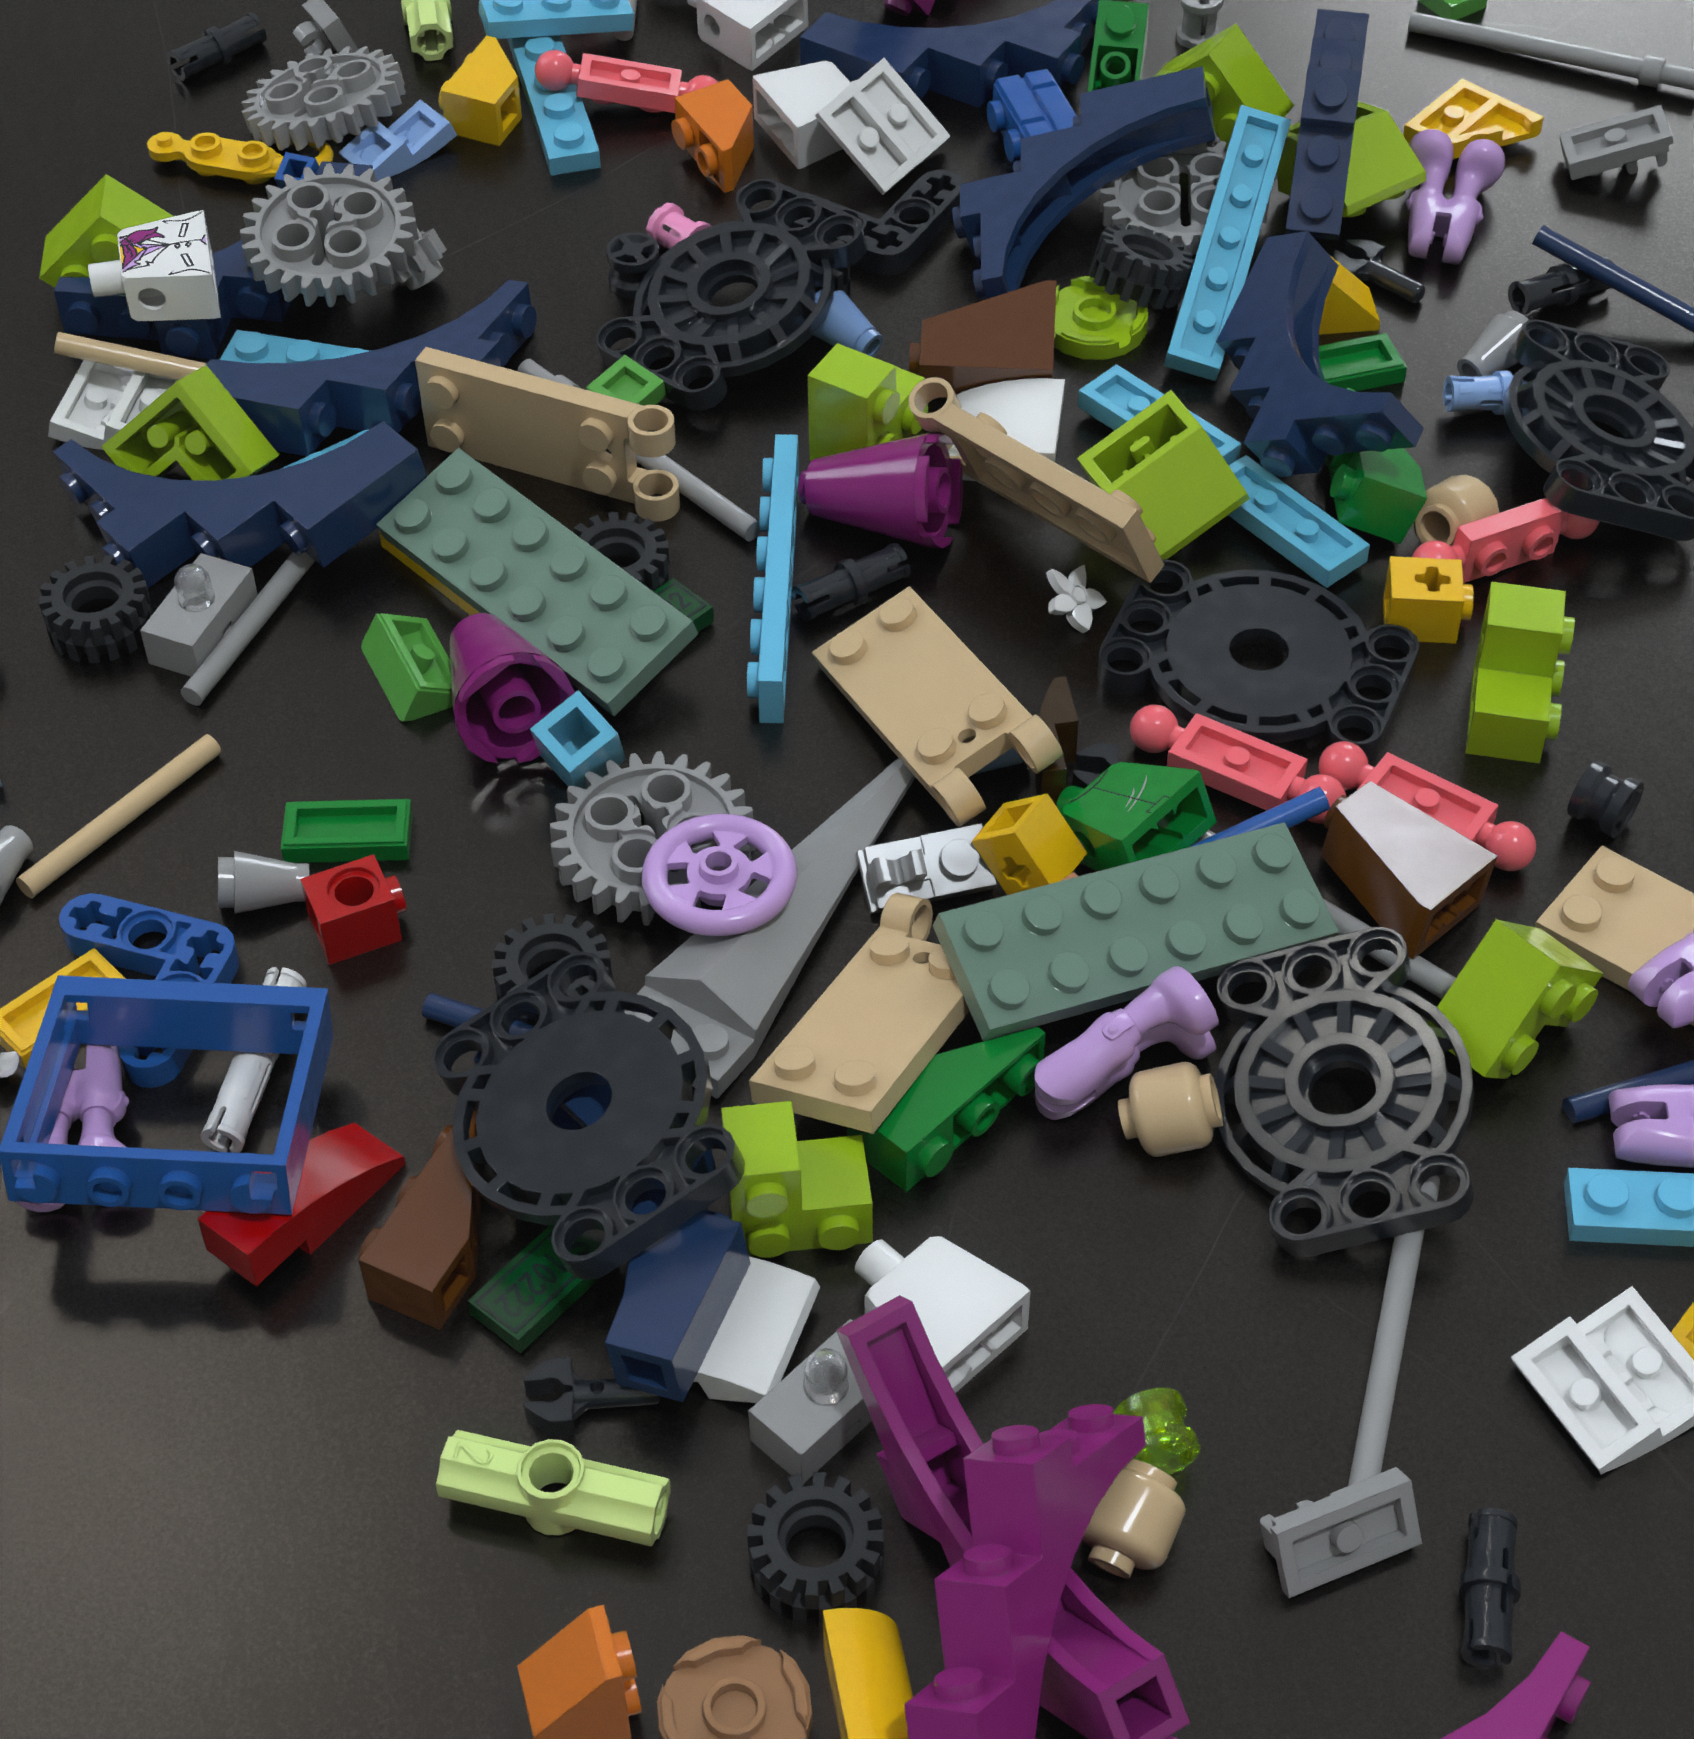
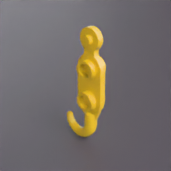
(224, 157)

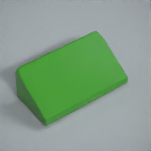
(409, 665)

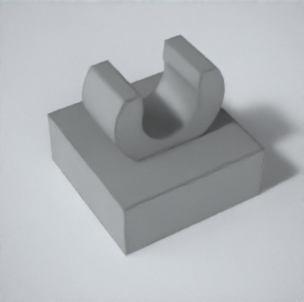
(324, 28)

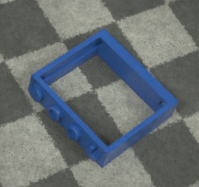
(166, 1017)

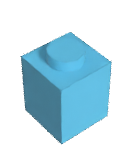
(577, 741)

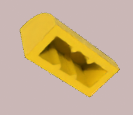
(866, 1673)

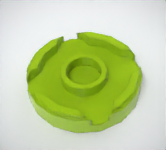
(1095, 323)

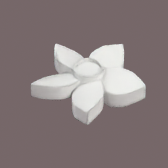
(1074, 598)

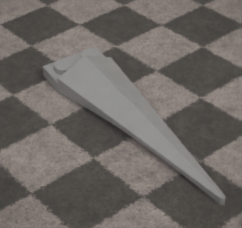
(738, 982)

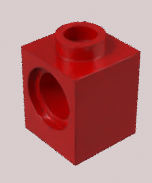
(353, 908)

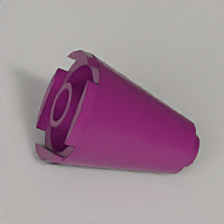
(890, 488)
(501, 688)

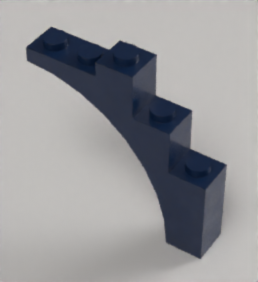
(960, 59)
(1327, 124)
(1059, 169)
(196, 338)
(1280, 377)
(306, 401)
(309, 506)
(672, 1288)

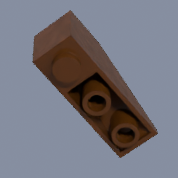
(429, 1242)

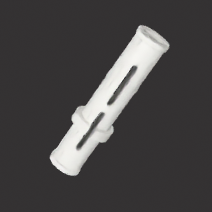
(244, 1085)

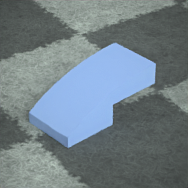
(402, 145)

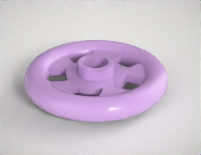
(719, 875)

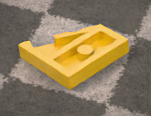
(1475, 113)

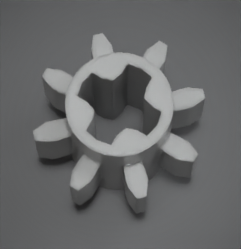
(425, 264)

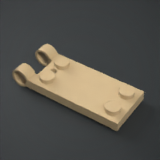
(548, 430)
(1037, 484)
(932, 701)
(1618, 915)
(869, 1027)

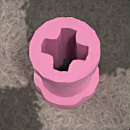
(680, 225)

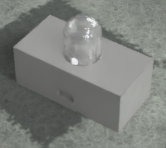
(197, 613)
(810, 1412)

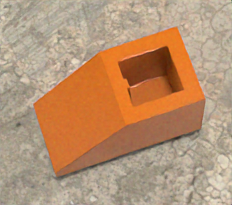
(716, 131)
(581, 1682)

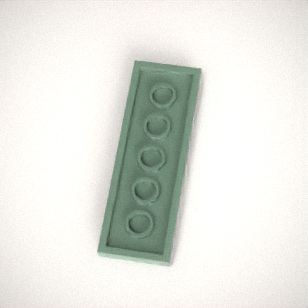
(538, 580)
(1119, 928)

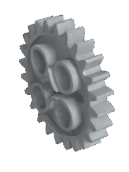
(323, 98)
(1152, 193)
(364, 244)
(601, 834)

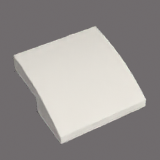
(882, 126)
(103, 402)
(1024, 407)
(758, 1333)
(1613, 1380)

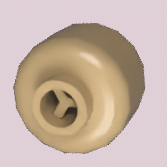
(1451, 505)
(1171, 1109)
(1135, 1521)

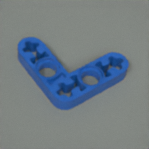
(169, 961)

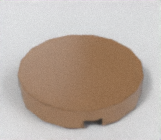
(735, 1692)

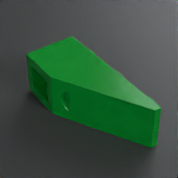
(1118, 44)
(1377, 491)
(950, 1102)

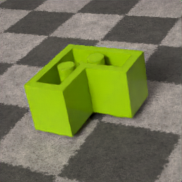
(1233, 78)
(91, 229)
(858, 403)
(194, 427)
(1518, 672)
(1512, 990)
(796, 1190)

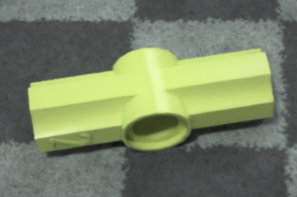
(429, 27)
(596, 1496)

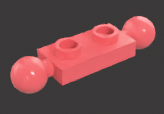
(617, 80)
(1508, 538)
(1230, 759)
(1437, 797)

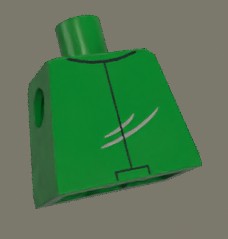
(1137, 813)

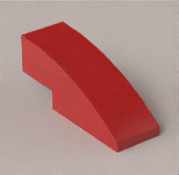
(336, 1180)

